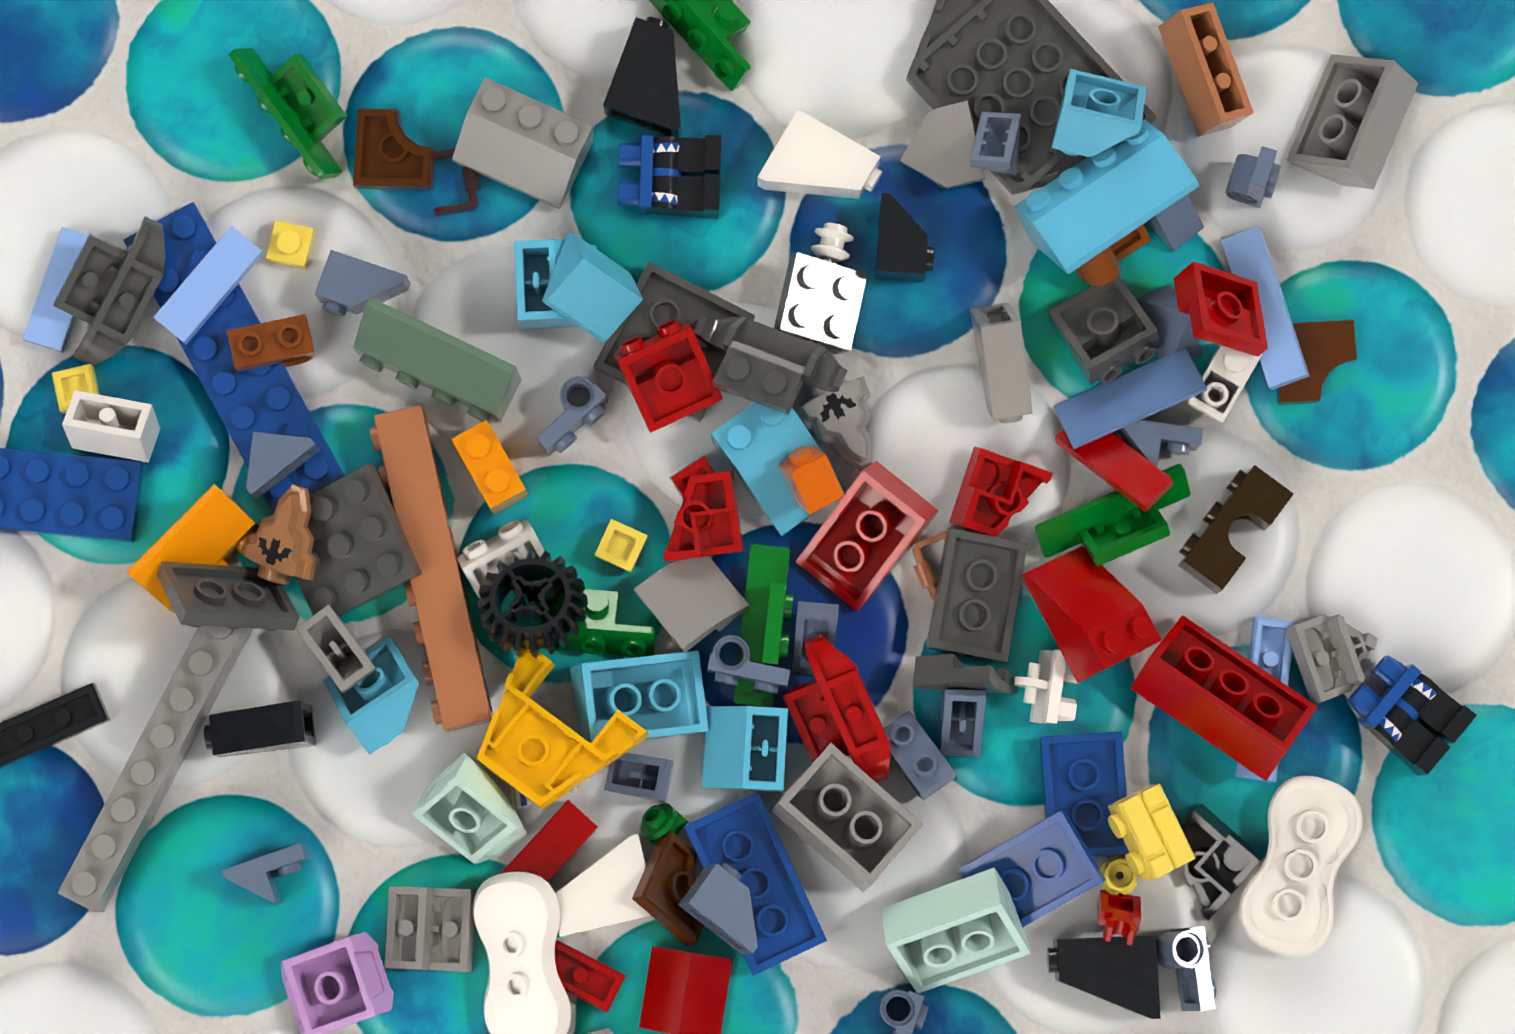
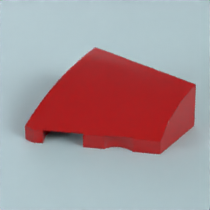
(994, 491)
(707, 519)

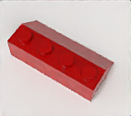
(1223, 697)

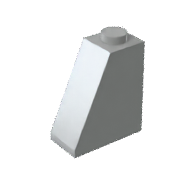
(1002, 361)

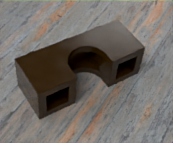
(1211, 555)

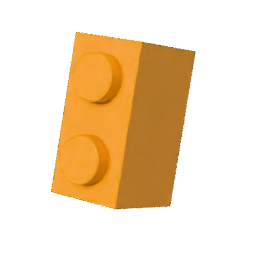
(490, 467)

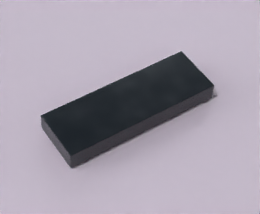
(51, 724)

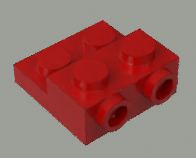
(1222, 308)
(667, 374)

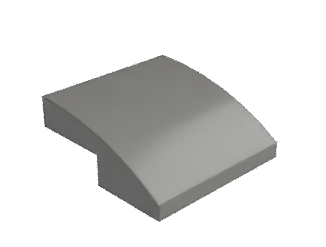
(691, 599)
(430, 929)

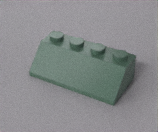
(436, 361)

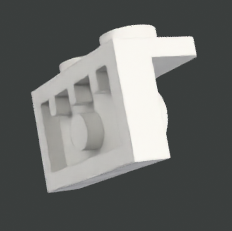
(483, 556)

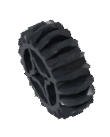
(552, 580)

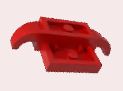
(838, 711)

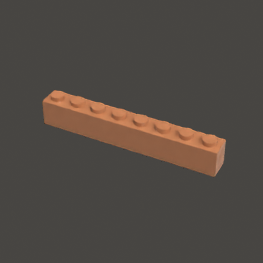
(439, 591)

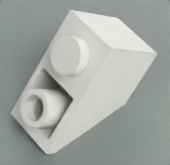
(1224, 379)

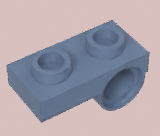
(1253, 177)
(561, 432)
(766, 677)
(918, 756)
(1193, 971)
(915, 1016)

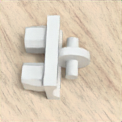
(1044, 688)

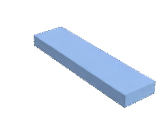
(1251, 259)
(1271, 652)

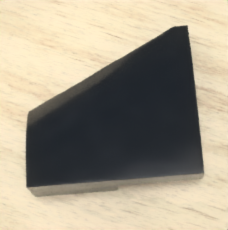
(1220, 859)

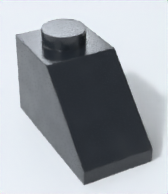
(901, 244)

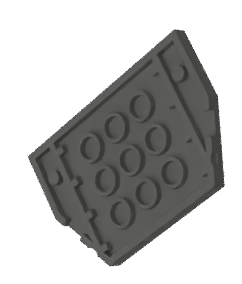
(1007, 61)

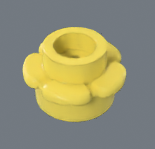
(1114, 885)

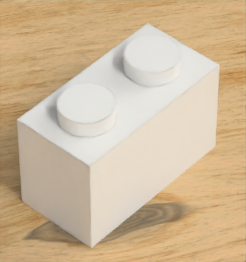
(111, 426)

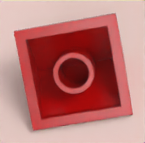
(685, 992)

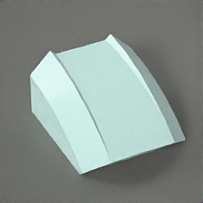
(469, 812)

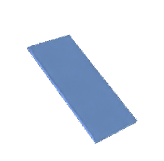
(1130, 398)

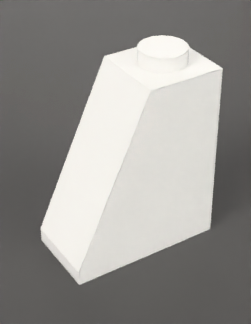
(819, 162)
(604, 891)

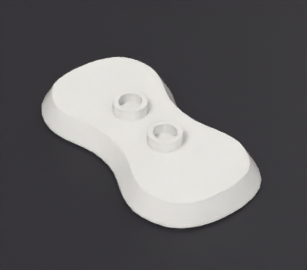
(1291, 896)
(519, 928)

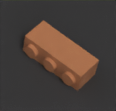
(1205, 69)

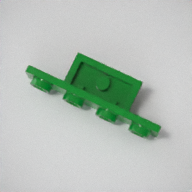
(707, 30)
(298, 105)
(1111, 523)
(764, 618)
(600, 630)

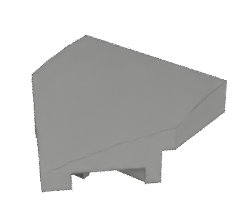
(944, 147)
(1329, 655)

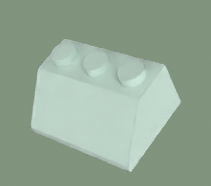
(954, 931)

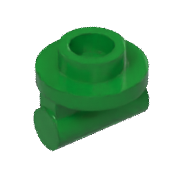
(660, 820)

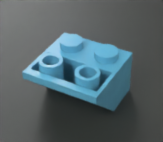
(533, 271)
(745, 748)

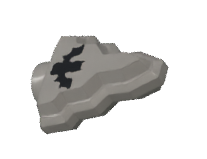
(841, 420)

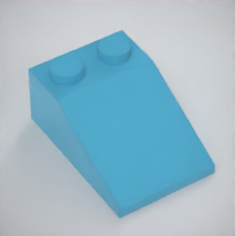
(754, 447)
(654, 691)

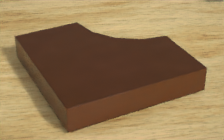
(387, 156)
(1323, 348)
(664, 885)

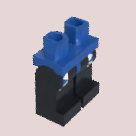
(675, 176)
(1410, 715)

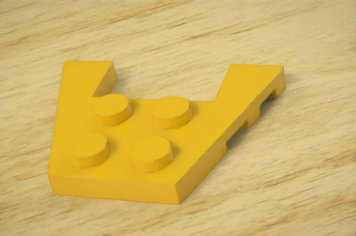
(539, 751)

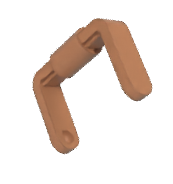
(923, 567)

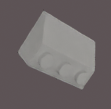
(1353, 120)
(523, 143)
(847, 817)

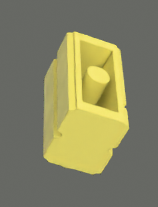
(1149, 832)

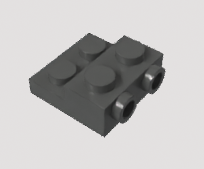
(1105, 330)

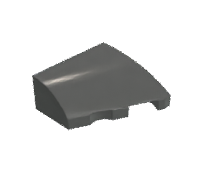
(947, 672)

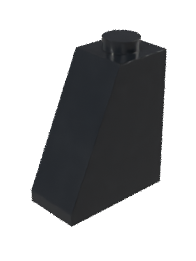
(646, 80)
(261, 729)
(1110, 970)

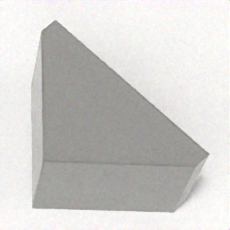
(336, 648)

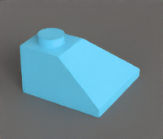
(1097, 113)
(380, 702)

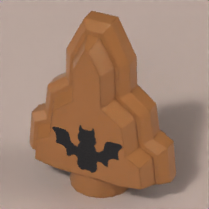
(284, 541)

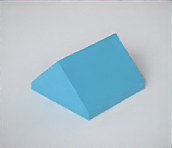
(591, 289)

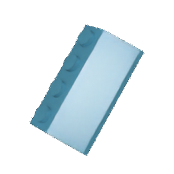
(1105, 198)

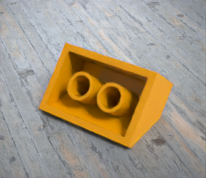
(204, 535)

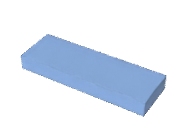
(208, 285)
(48, 324)

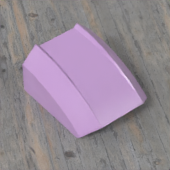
(337, 985)

